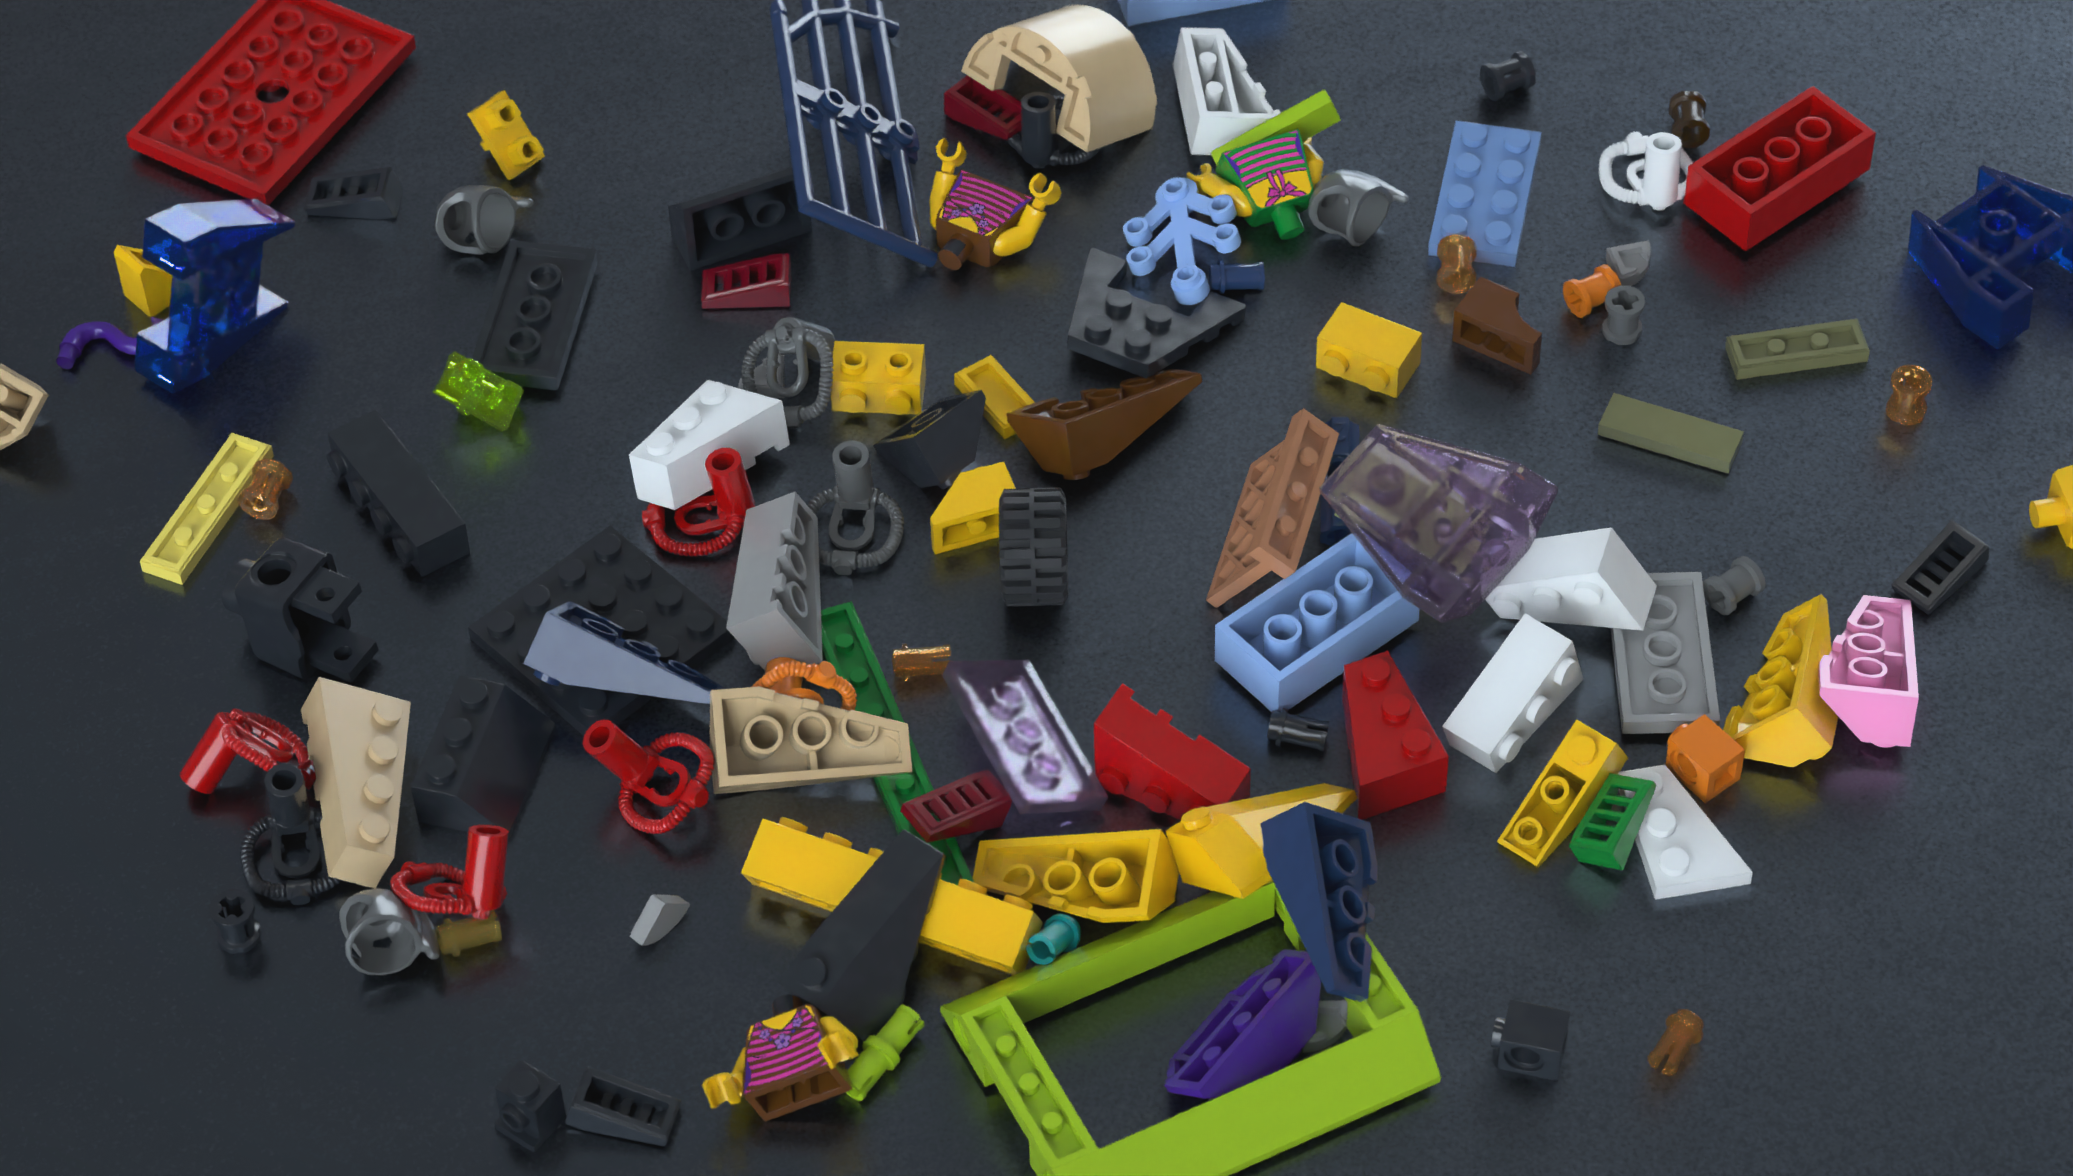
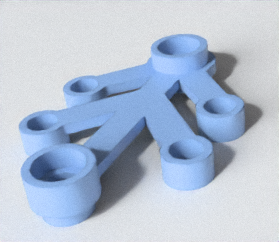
(1178, 199)

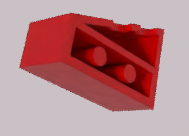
(1389, 739)
(1159, 764)

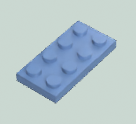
(1487, 190)

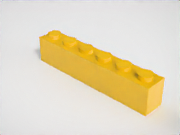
(826, 869)

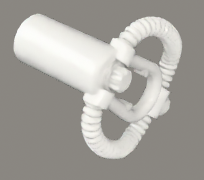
(1661, 170)

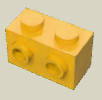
(876, 380)

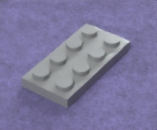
(1668, 667)

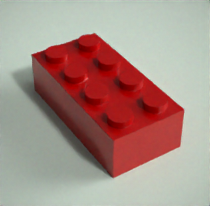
(1779, 168)

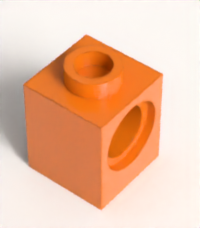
(1704, 758)

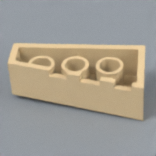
(359, 770)

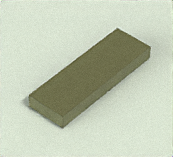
(1797, 349)
(1670, 433)

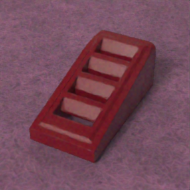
(960, 107)
(769, 289)
(980, 790)

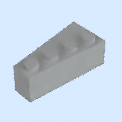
(778, 583)

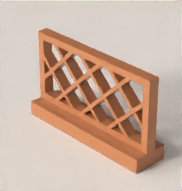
(1275, 508)

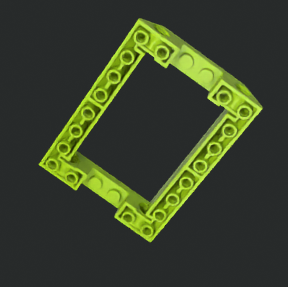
(1222, 1136)

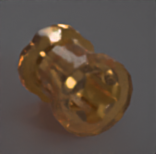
(1456, 263)
(1916, 387)
(265, 489)

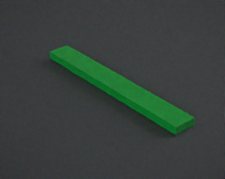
(852, 655)

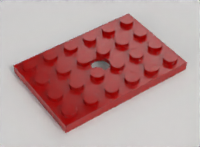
(255, 148)

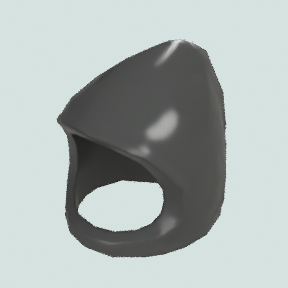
(1352, 204)
(480, 210)
(379, 915)

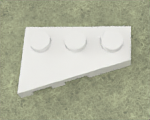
(1680, 843)

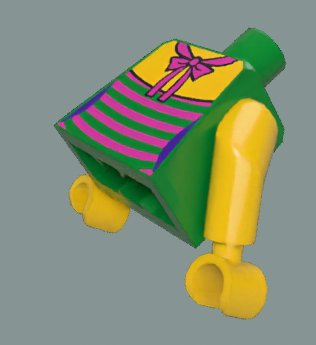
(1266, 180)

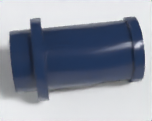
(1236, 276)

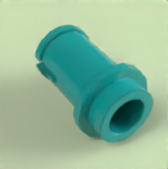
(1059, 935)

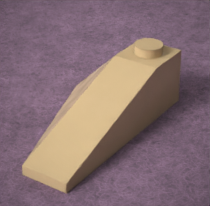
(790, 741)

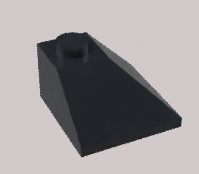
(937, 441)

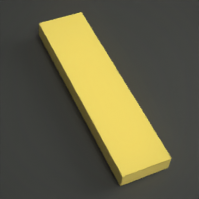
(204, 510)

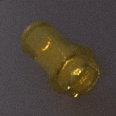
(467, 933)

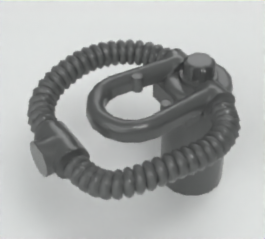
(805, 342)
(856, 492)

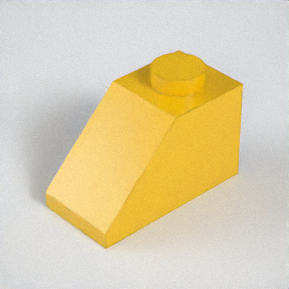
(970, 508)

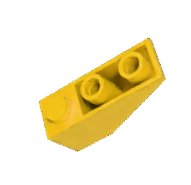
(1562, 793)

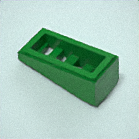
(1616, 850)

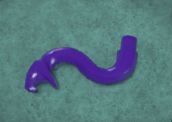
(75, 340)

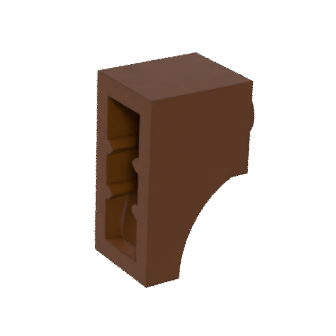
(1491, 325)

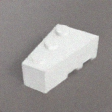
(1216, 90)
(672, 459)
(1577, 581)
(1514, 694)

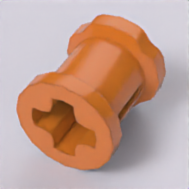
(1590, 291)

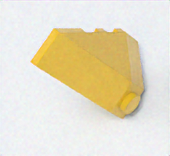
(1784, 714)
(1224, 842)
(1085, 875)

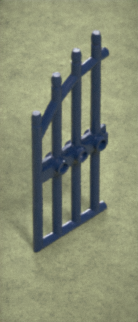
(856, 120)

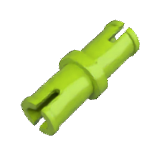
(883, 1051)

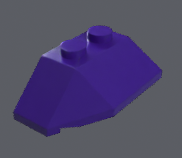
(1251, 1030)

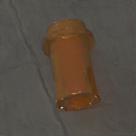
(918, 660)
(1682, 1031)

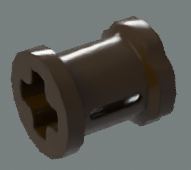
(1692, 116)

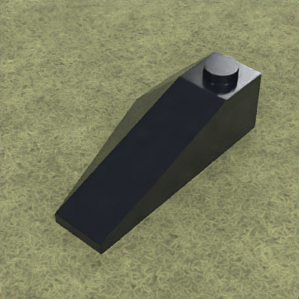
(865, 947)

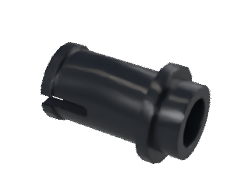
(1297, 730)

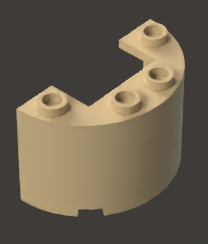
(1086, 59)

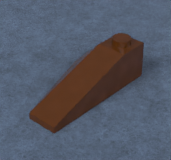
(1092, 431)

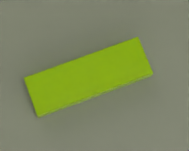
(1307, 116)

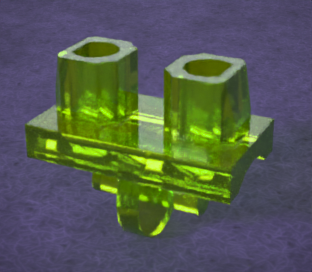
(478, 391)

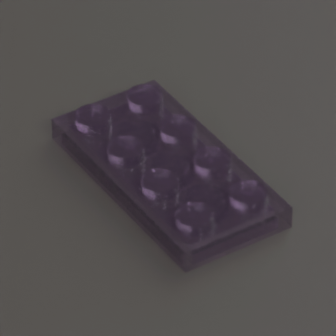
(1024, 736)

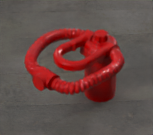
(731, 497)
(232, 735)
(636, 767)
(481, 882)

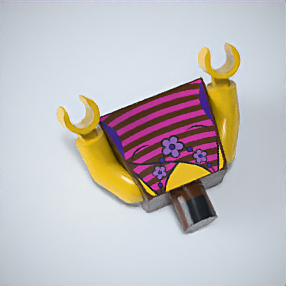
(980, 217)
(787, 1061)

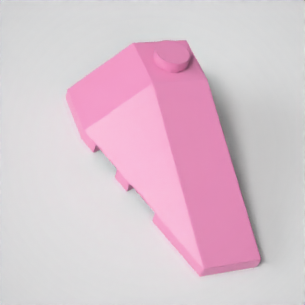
(1873, 672)

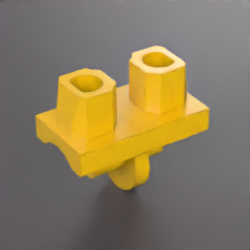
(506, 135)

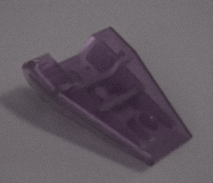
(1438, 516)

